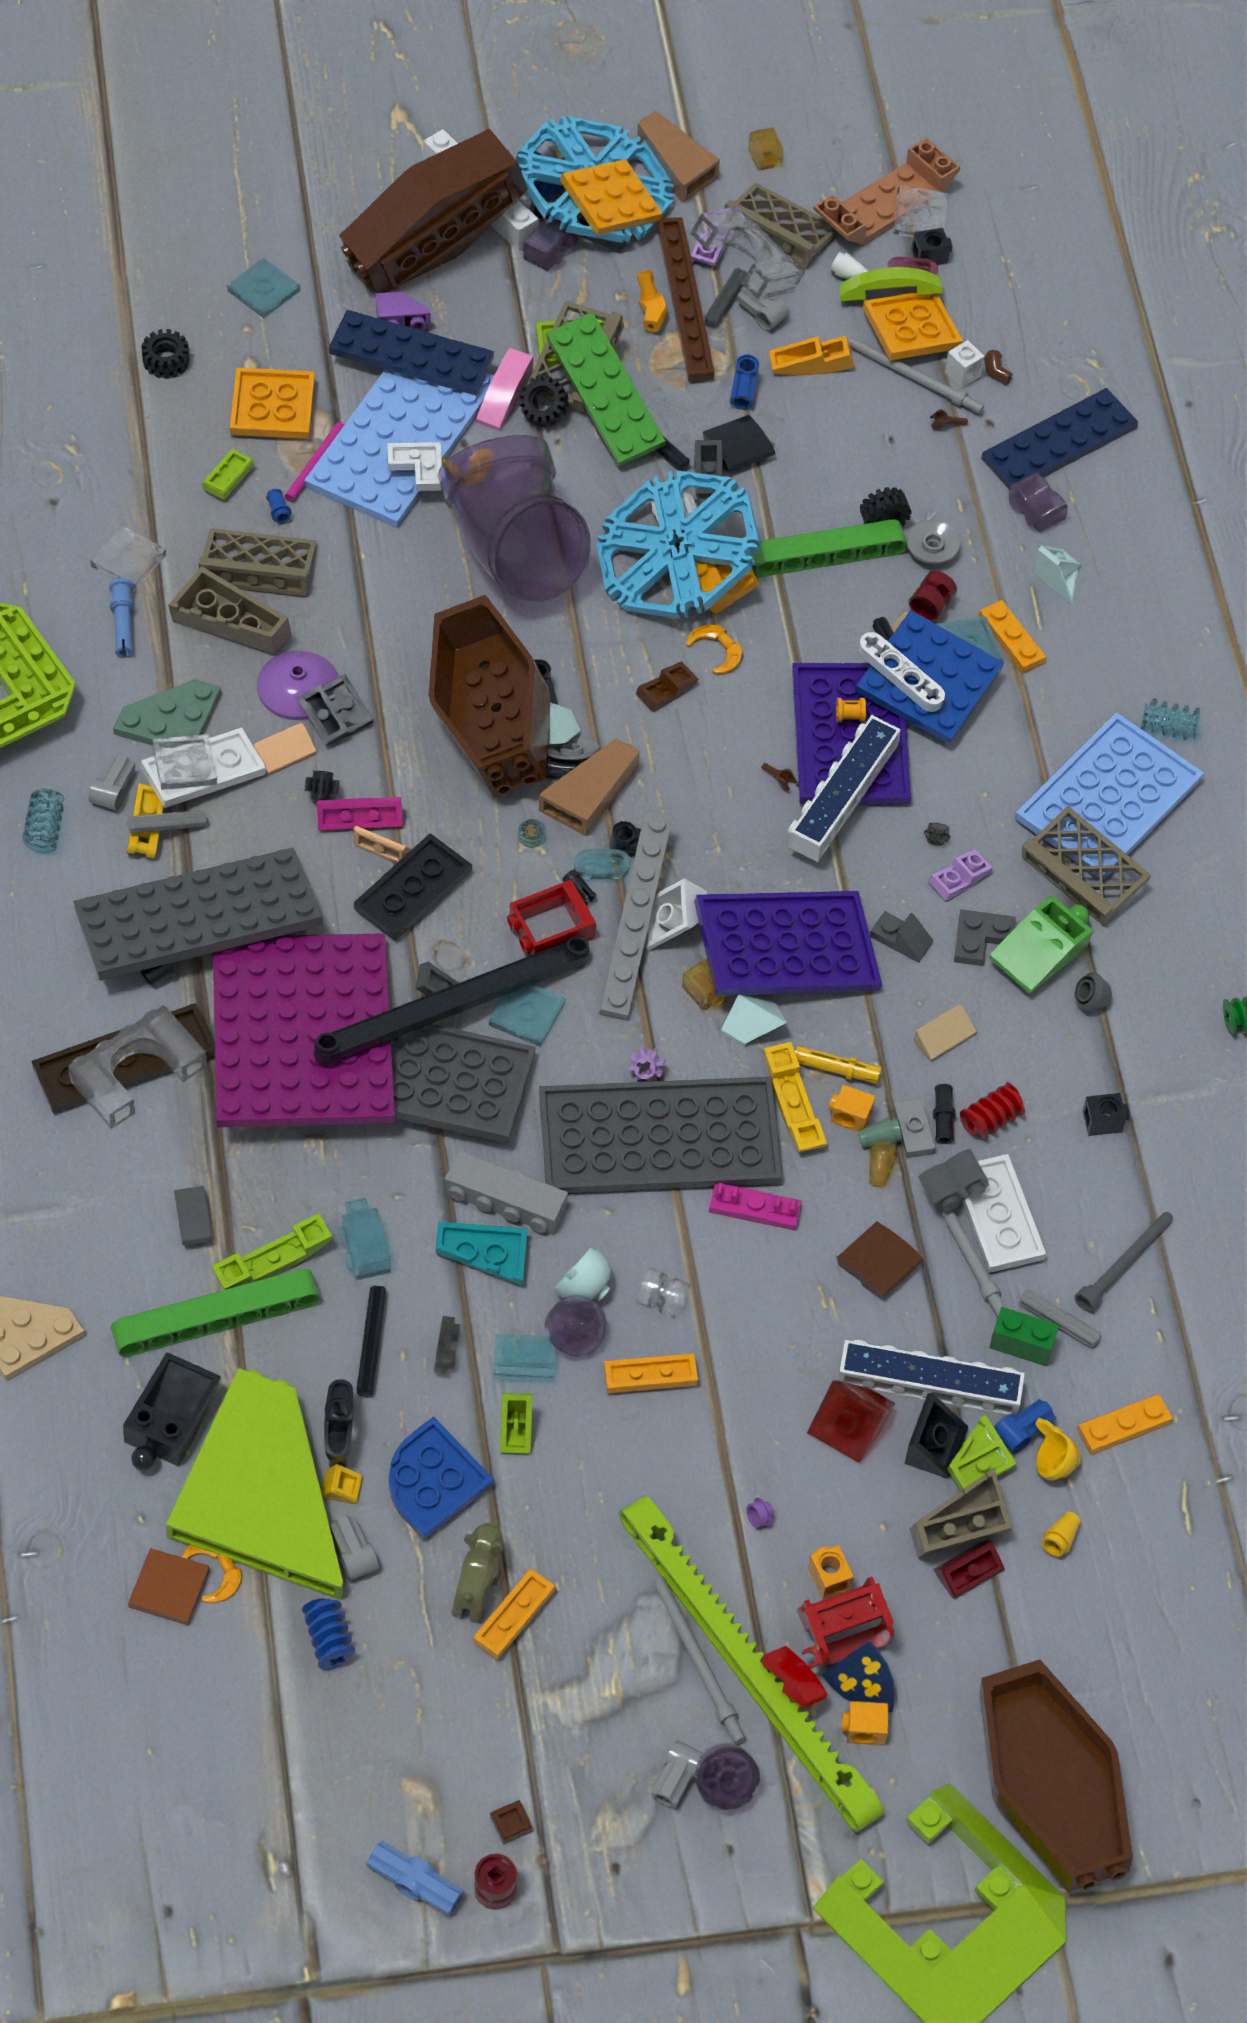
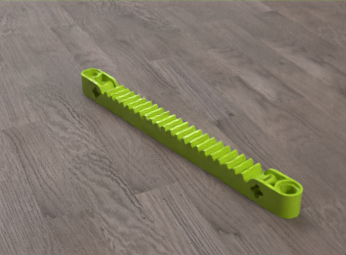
(856, 1802)

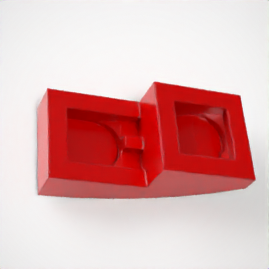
(798, 1678)

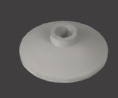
(933, 542)
(574, 749)

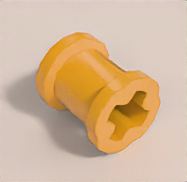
(850, 710)

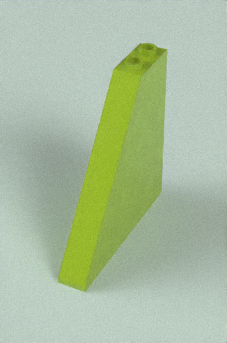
(259, 1489)

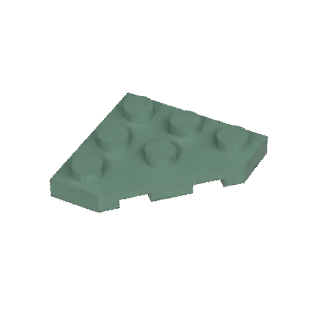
(169, 713)

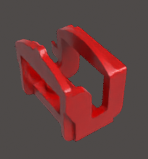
(844, 1613)

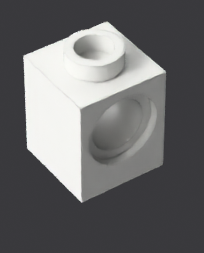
(964, 364)

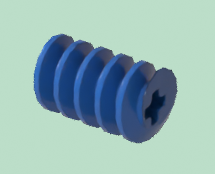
(327, 1632)

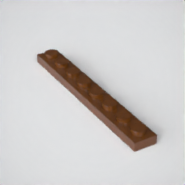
(685, 299)

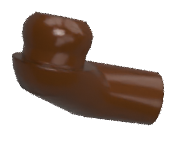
(993, 366)

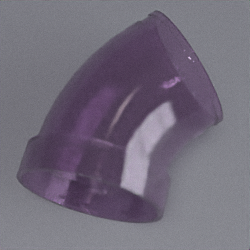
(516, 516)

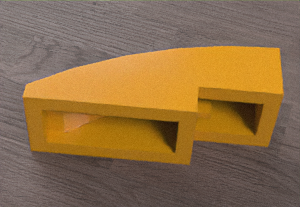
(812, 357)

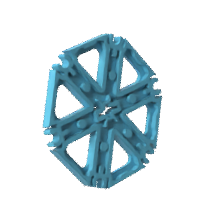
(579, 156)
(660, 542)

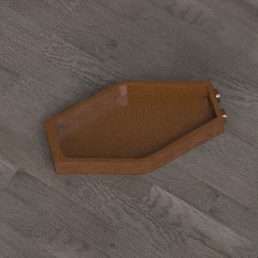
(1055, 1775)

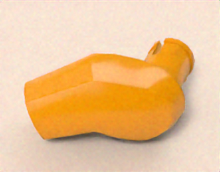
(651, 302)

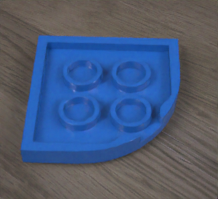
(434, 1478)

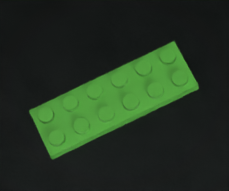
(605, 389)

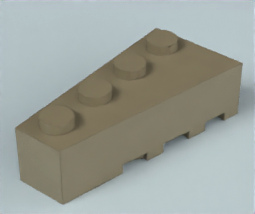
(229, 612)

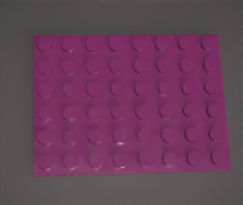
(267, 1016)

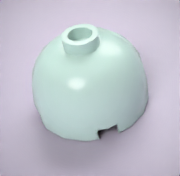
(587, 1277)

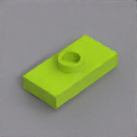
(228, 474)

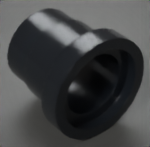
(158, 974)

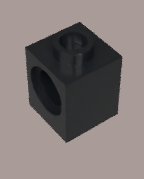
(932, 245)
(1101, 1124)

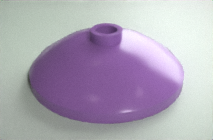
(280, 687)

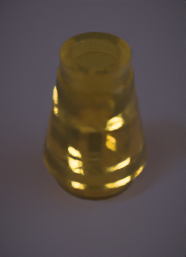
(881, 1162)

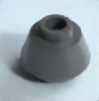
(1092, 992)

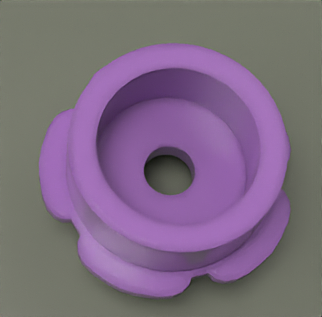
(760, 1513)

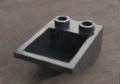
(169, 1412)

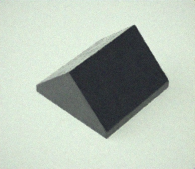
(935, 1438)

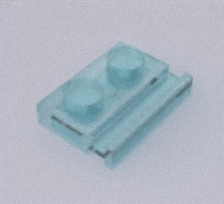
(524, 1357)

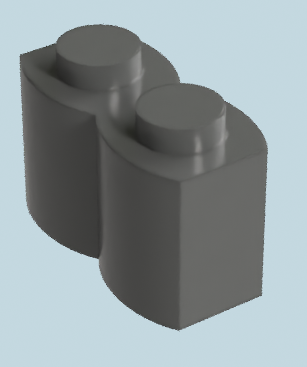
(954, 1181)

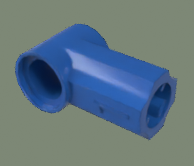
(744, 381)
(1019, 1429)

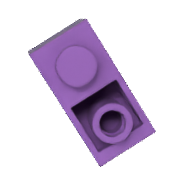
(403, 310)

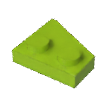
(979, 1455)

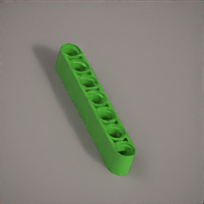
(829, 548)
(215, 1312)

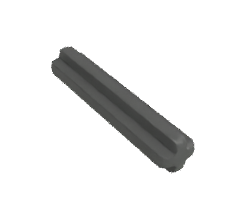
(725, 298)

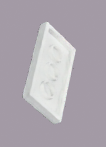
(234, 763)
(1003, 1219)

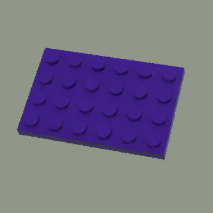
(822, 739)
(787, 943)

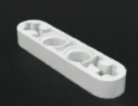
(904, 669)

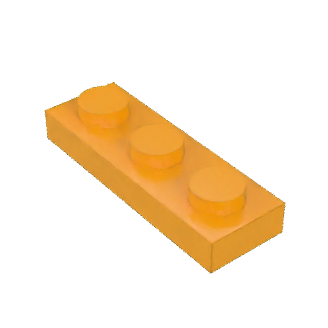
(1013, 637)
(650, 1373)
(1124, 1424)
(513, 1614)

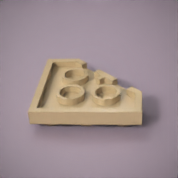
(33, 1333)

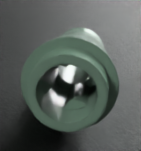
(884, 1130)

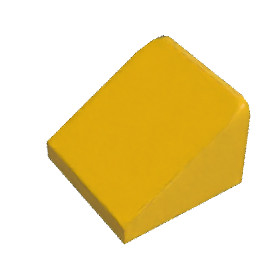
(341, 1484)

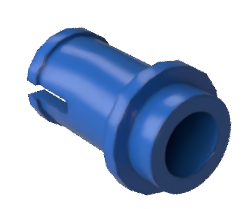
(280, 511)

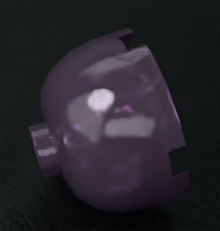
(576, 1325)
(726, 1776)

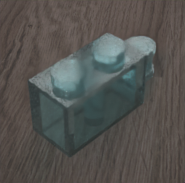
(365, 1240)

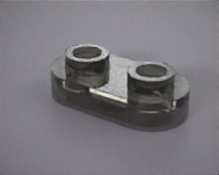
(445, 1356)

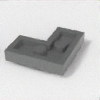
(977, 929)

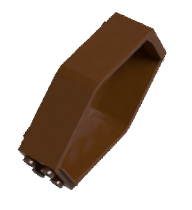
(433, 212)
(501, 746)

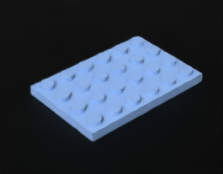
(1118, 784)

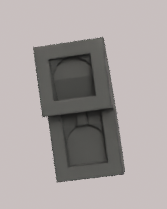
(193, 1215)

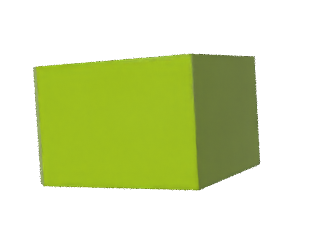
(516, 1423)

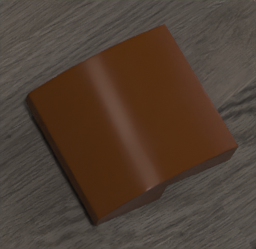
(880, 1259)

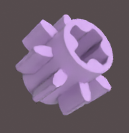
(646, 1072)

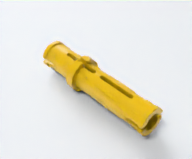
(844, 1066)

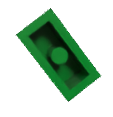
(1024, 1336)

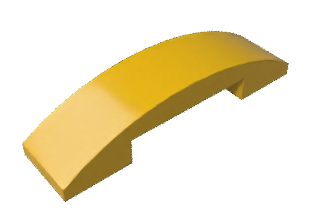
(792, 1098)

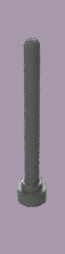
(1089, 1296)

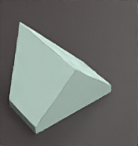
(1057, 570)
(561, 725)
(751, 1018)

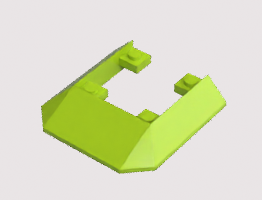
(31, 676)
(985, 1965)

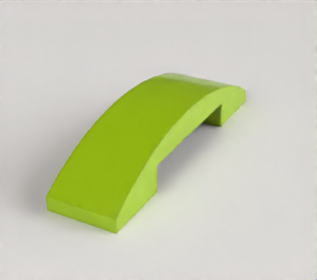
(890, 278)
(275, 1256)

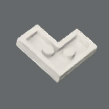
(421, 457)

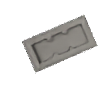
(914, 1128)

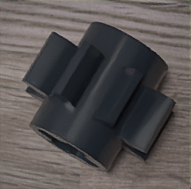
(321, 785)

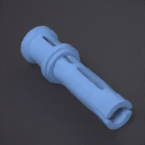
(122, 607)

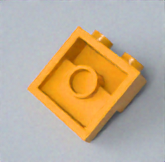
(713, 574)

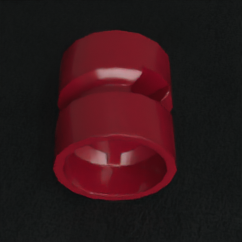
(933, 595)
(495, 1881)

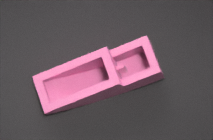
(505, 389)

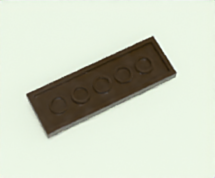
(54, 1073)

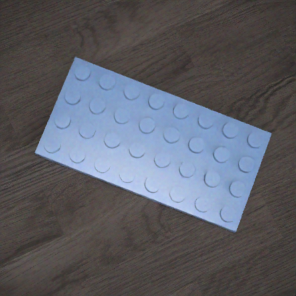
(392, 412)

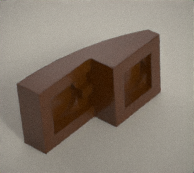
(669, 686)

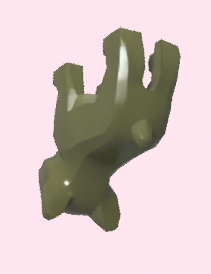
(478, 1571)

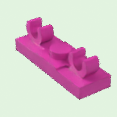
(359, 812)
(755, 1206)

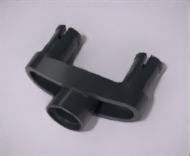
(338, 1430)

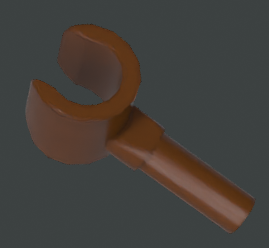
(943, 418)
(783, 776)

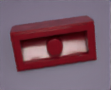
(969, 1568)

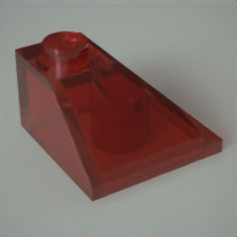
(851, 1418)

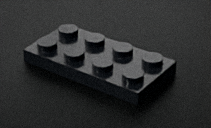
(412, 886)

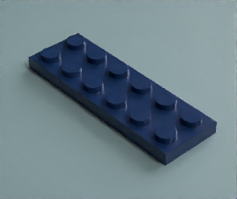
(411, 352)
(1060, 438)

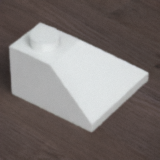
(672, 912)

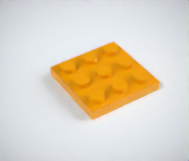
(611, 197)
(912, 325)
(272, 403)

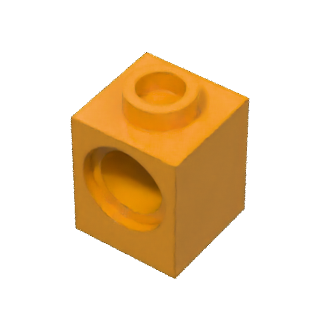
(851, 1108)
(830, 1583)
(866, 1723)

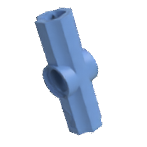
(415, 1878)

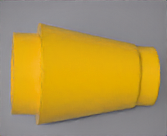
(1060, 1536)

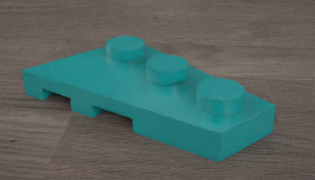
(485, 1247)

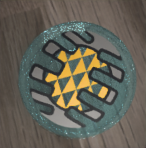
(531, 833)

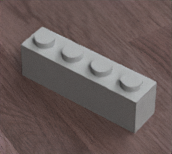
(505, 1193)

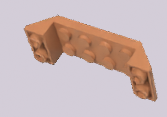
(874, 207)

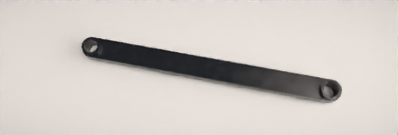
(450, 1001)

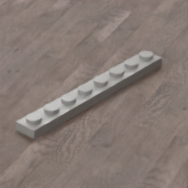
(636, 915)

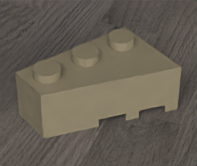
(964, 1519)

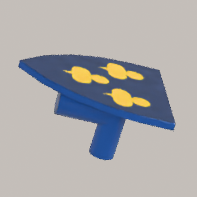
(863, 1677)

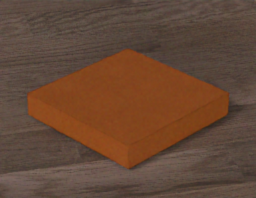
(169, 1586)

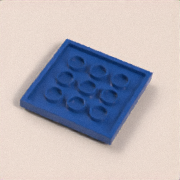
(949, 661)

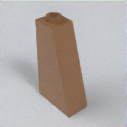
(680, 156)
(590, 788)

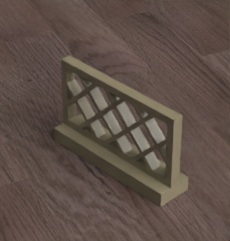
(793, 244)
(612, 328)
(256, 574)
(1065, 877)

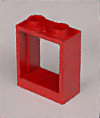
(560, 894)

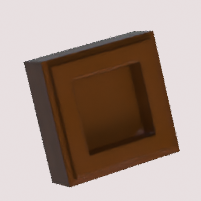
(511, 1822)

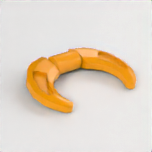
(716, 632)
(231, 1578)

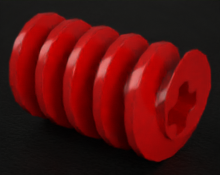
(992, 1110)

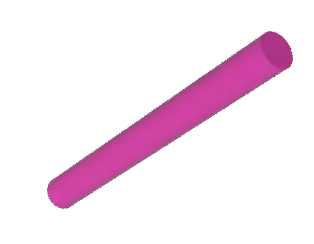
(299, 483)

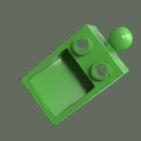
(1043, 943)

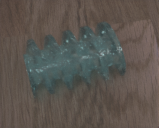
(1170, 719)
(43, 820)

